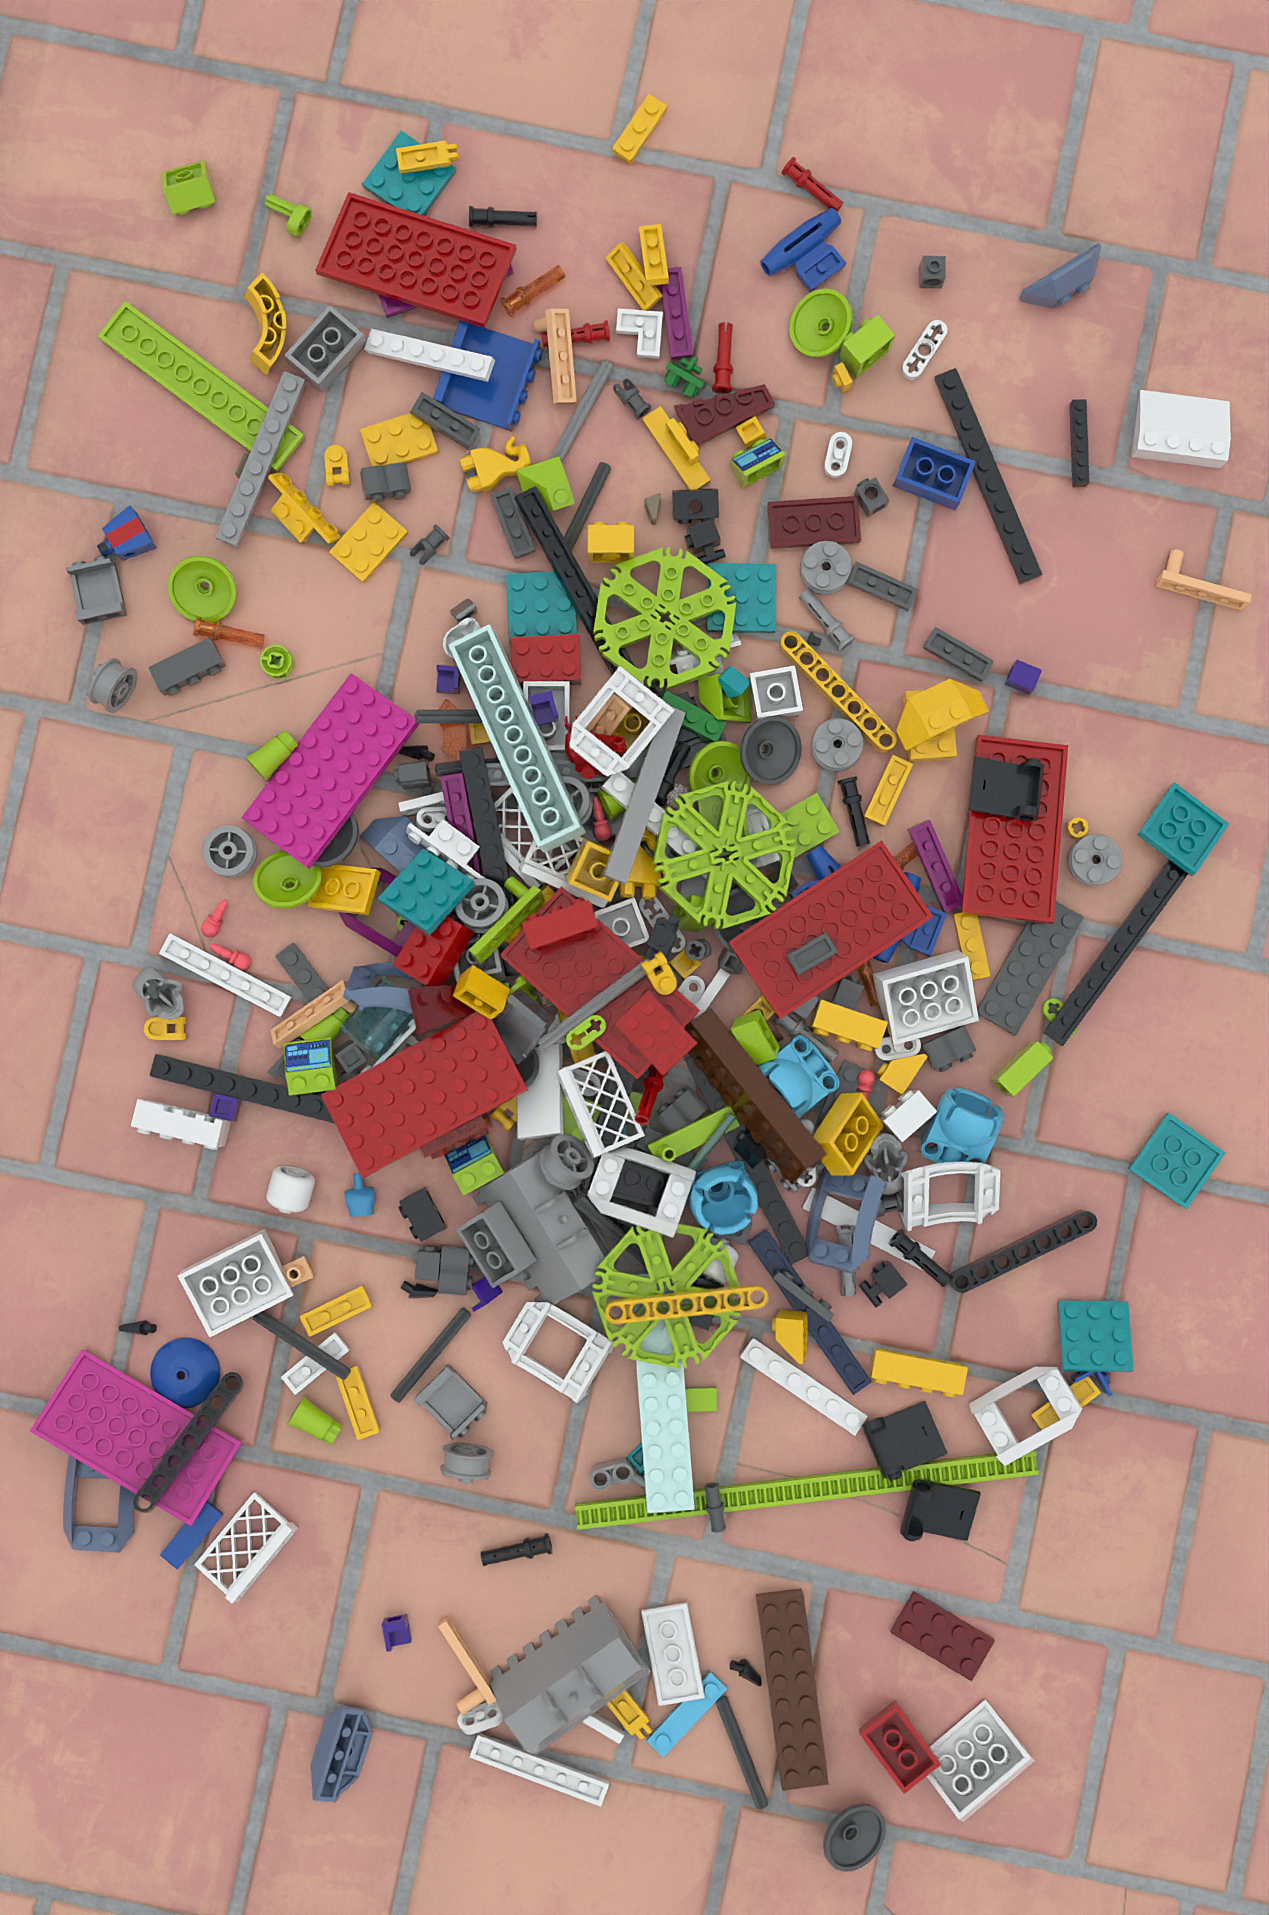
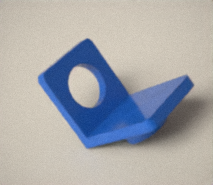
(1101, 1377)

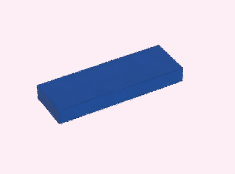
(190, 1536)

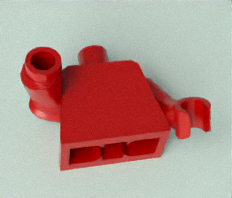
(582, 766)

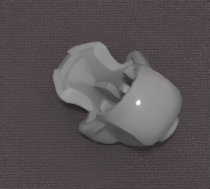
(159, 994)
(887, 1162)

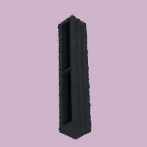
(1079, 443)

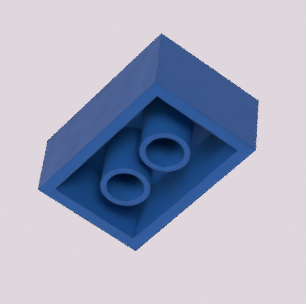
(934, 473)

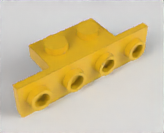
(677, 447)
(298, 513)

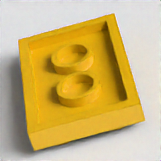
(398, 441)
(368, 542)
(346, 889)

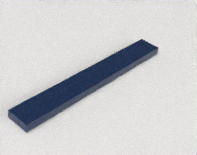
(820, 1329)

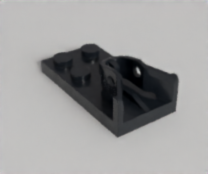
(636, 1183)

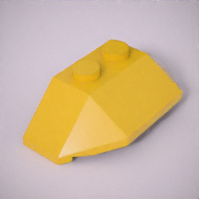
(938, 712)

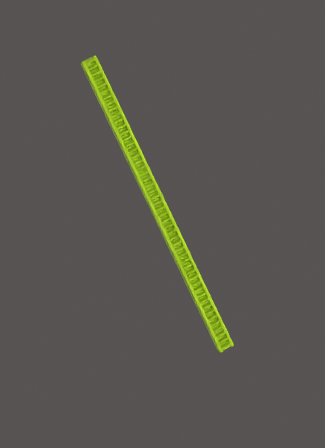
(809, 1489)

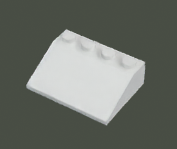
(1182, 429)
(926, 996)
(236, 1283)
(977, 1760)

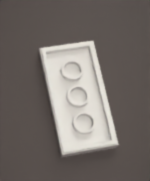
(542, 1105)
(673, 1653)

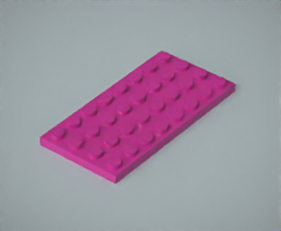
(330, 770)
(127, 1432)

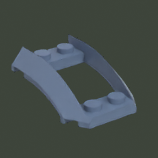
(364, 995)
(855, 1187)
(89, 1537)

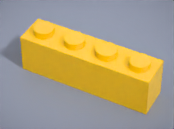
(918, 1371)

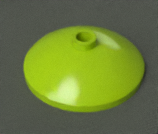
(812, 317)
(195, 600)
(722, 757)
(278, 874)

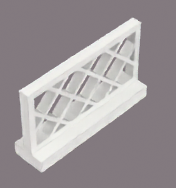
(512, 854)
(554, 877)
(581, 1112)
(261, 1559)

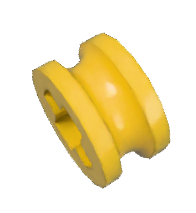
(1084, 825)

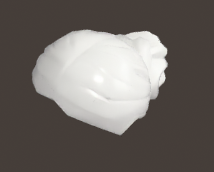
(461, 630)

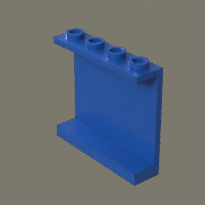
(499, 398)

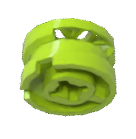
(277, 661)

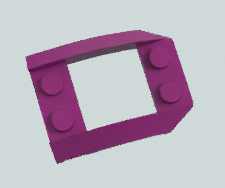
(392, 947)

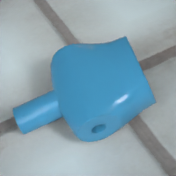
(360, 1199)

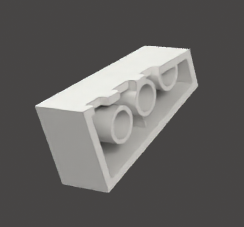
(180, 1123)

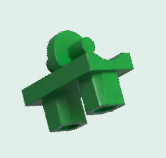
(675, 373)

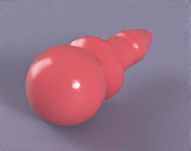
(602, 830)
(211, 926)
(240, 960)
(866, 1079)

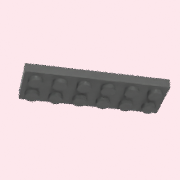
(1028, 969)

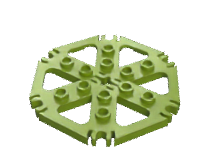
(662, 635)
(709, 839)
(660, 1270)

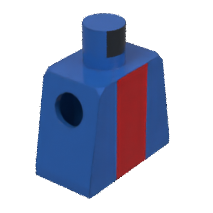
(126, 536)

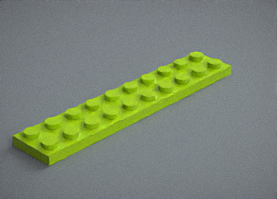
(192, 379)

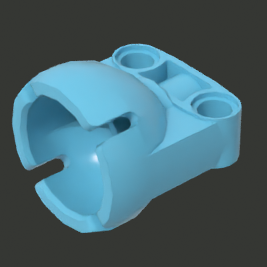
(800, 1075)
(962, 1127)
(723, 1197)

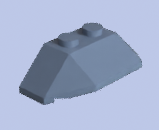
(1064, 281)
(390, 840)
(339, 1753)

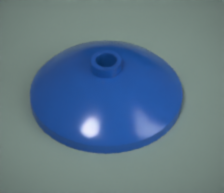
(197, 1363)

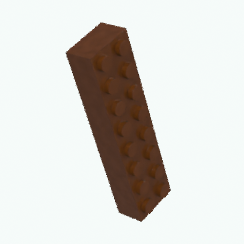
(753, 1098)
(792, 1689)

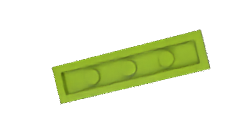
(528, 902)
(690, 1135)

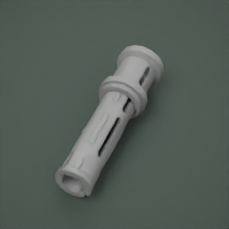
(832, 627)
(797, 1027)
(845, 1238)

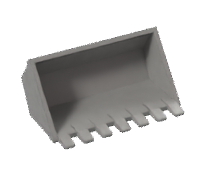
(554, 1229)
(566, 1677)

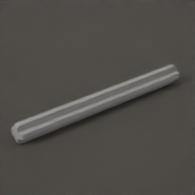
(582, 410)
(592, 1007)

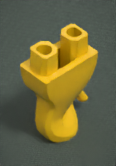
(493, 466)
(642, 873)

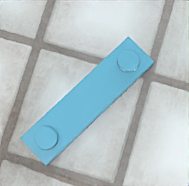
(685, 1716)

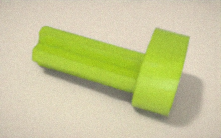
(298, 215)

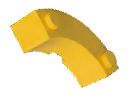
(272, 322)

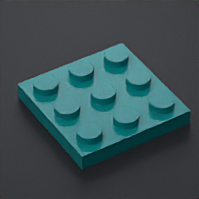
(410, 190)
(755, 596)
(538, 606)
(1183, 829)
(426, 891)
(1176, 1160)
(1095, 1336)

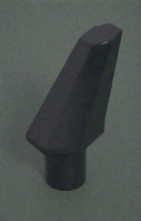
(417, 752)
(418, 1290)
(140, 1328)
(746, 1671)

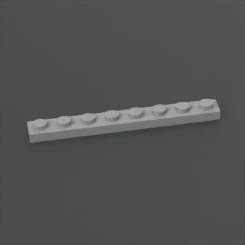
(260, 459)

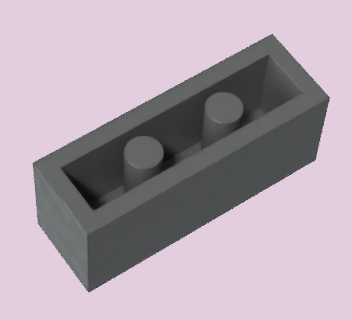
(187, 667)

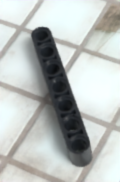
(1032, 1245)
(186, 1454)

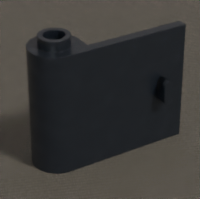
(1008, 788)
(904, 1440)
(938, 1509)

